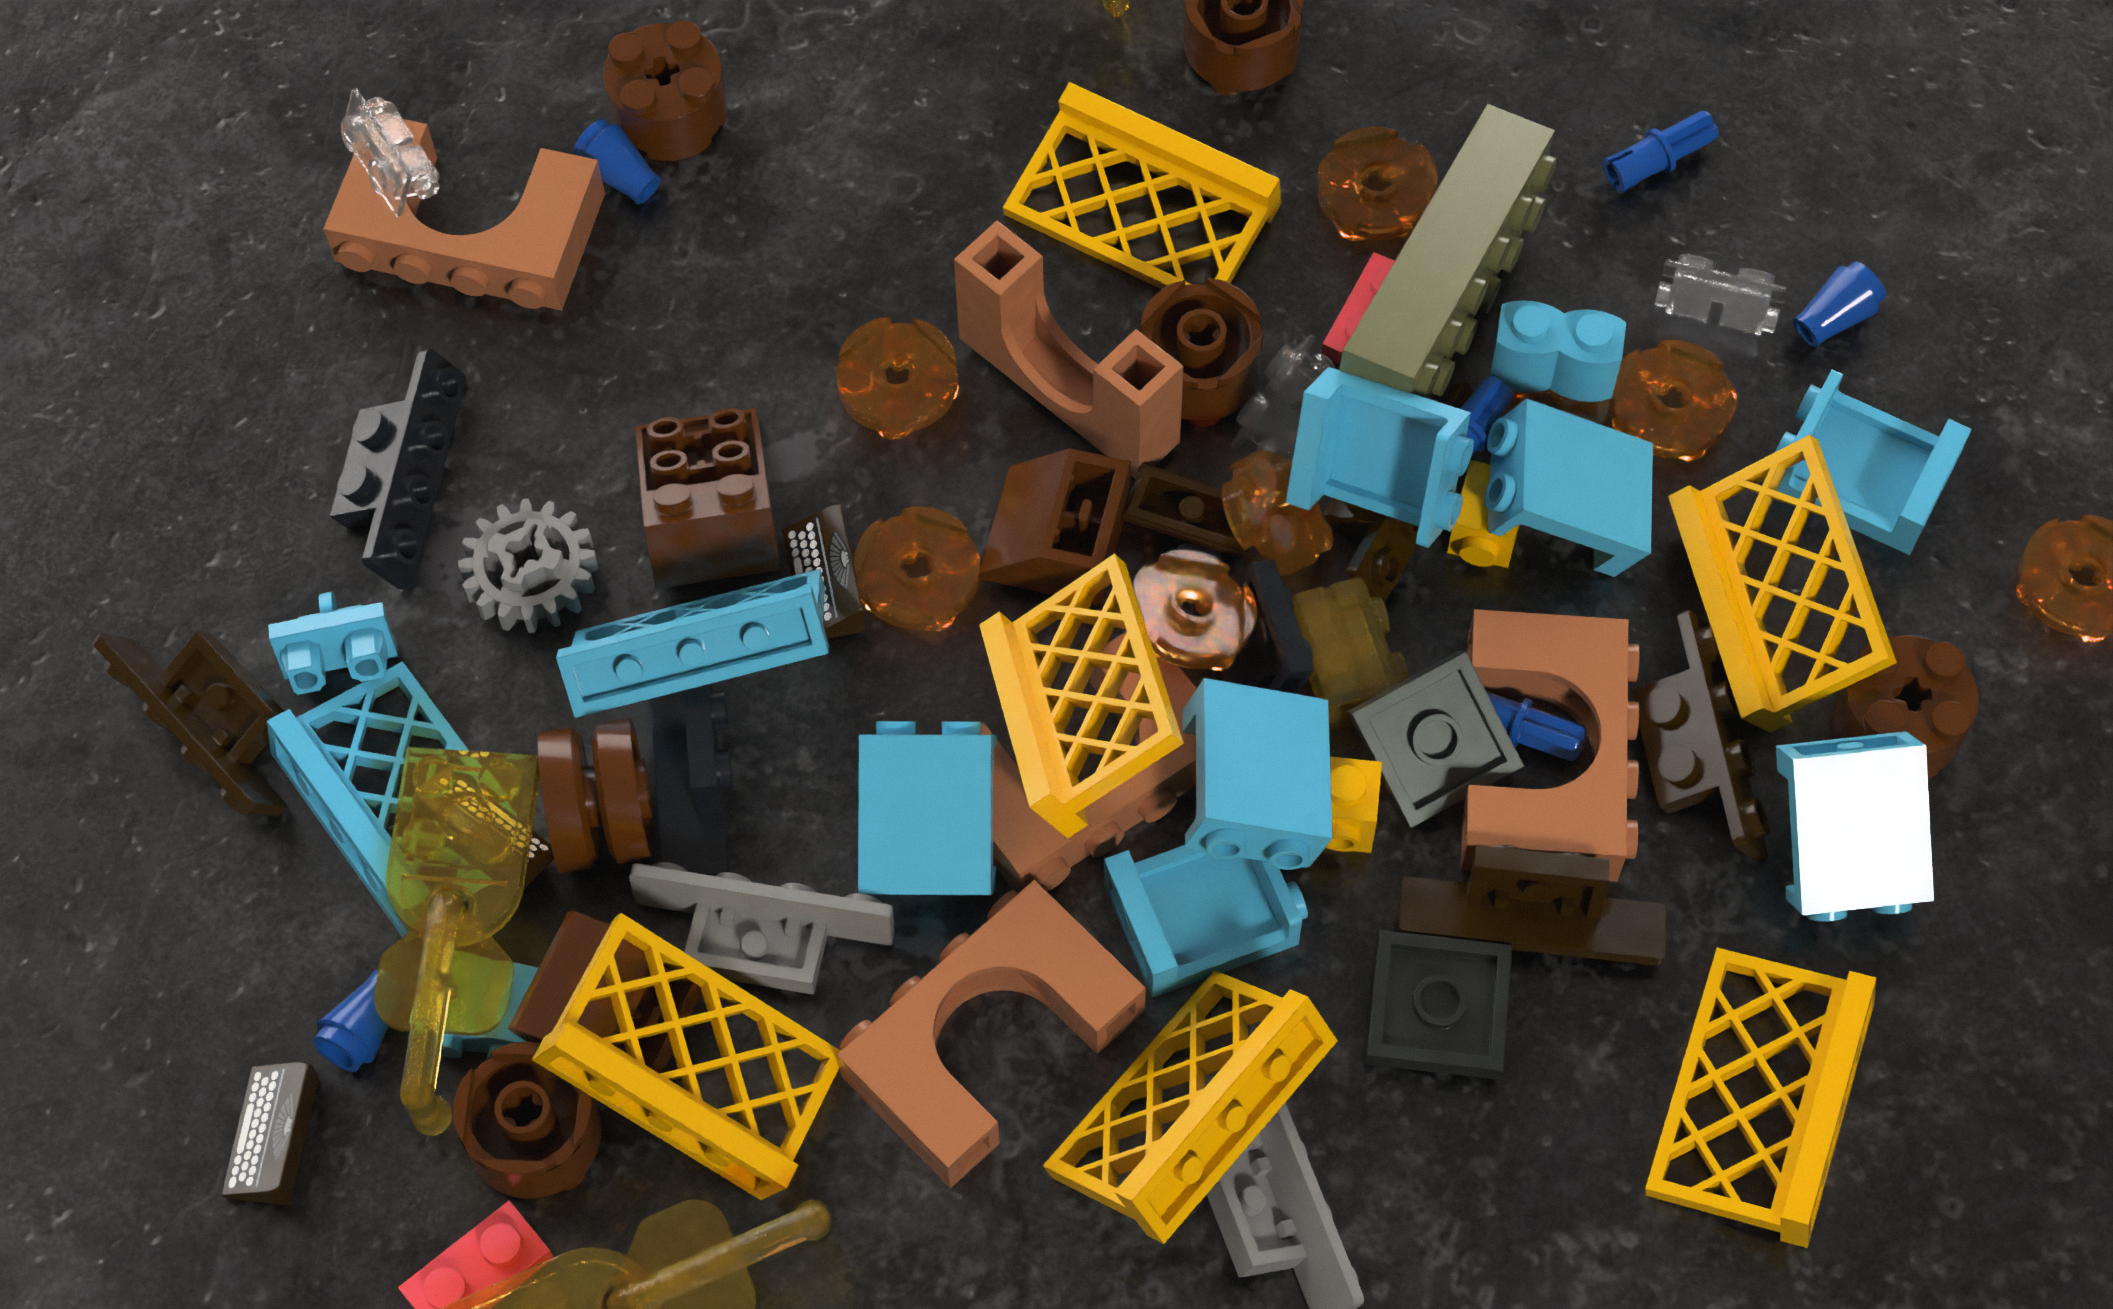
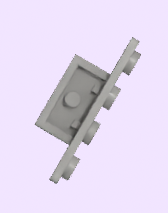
(758, 929)
(1279, 1219)

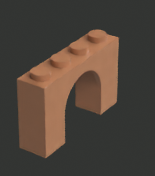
(521, 259)
(1121, 406)
(1586, 672)
(1033, 849)
(1022, 948)

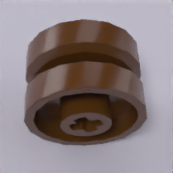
(604, 794)

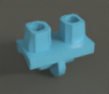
(333, 640)

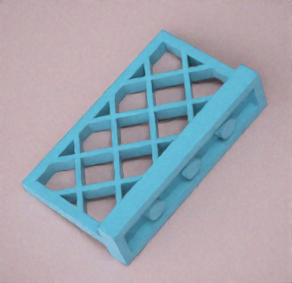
(695, 643)
(329, 790)

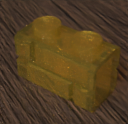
(1347, 646)

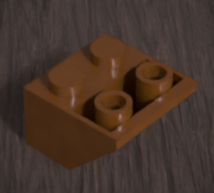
(1057, 520)
(562, 971)

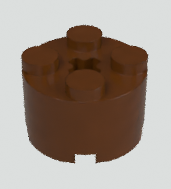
(1242, 41)
(666, 89)
(1215, 338)
(1923, 694)
(529, 1159)

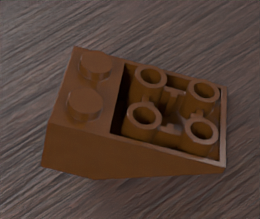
(705, 498)

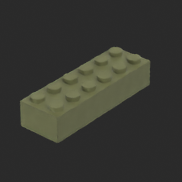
(1455, 257)

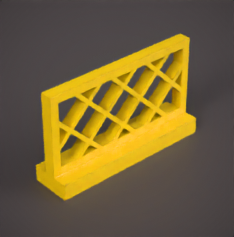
(1154, 149)
(1730, 600)
(1038, 714)
(663, 1106)
(1821, 1106)
(1211, 1121)

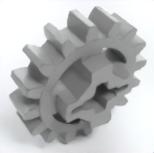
(531, 570)

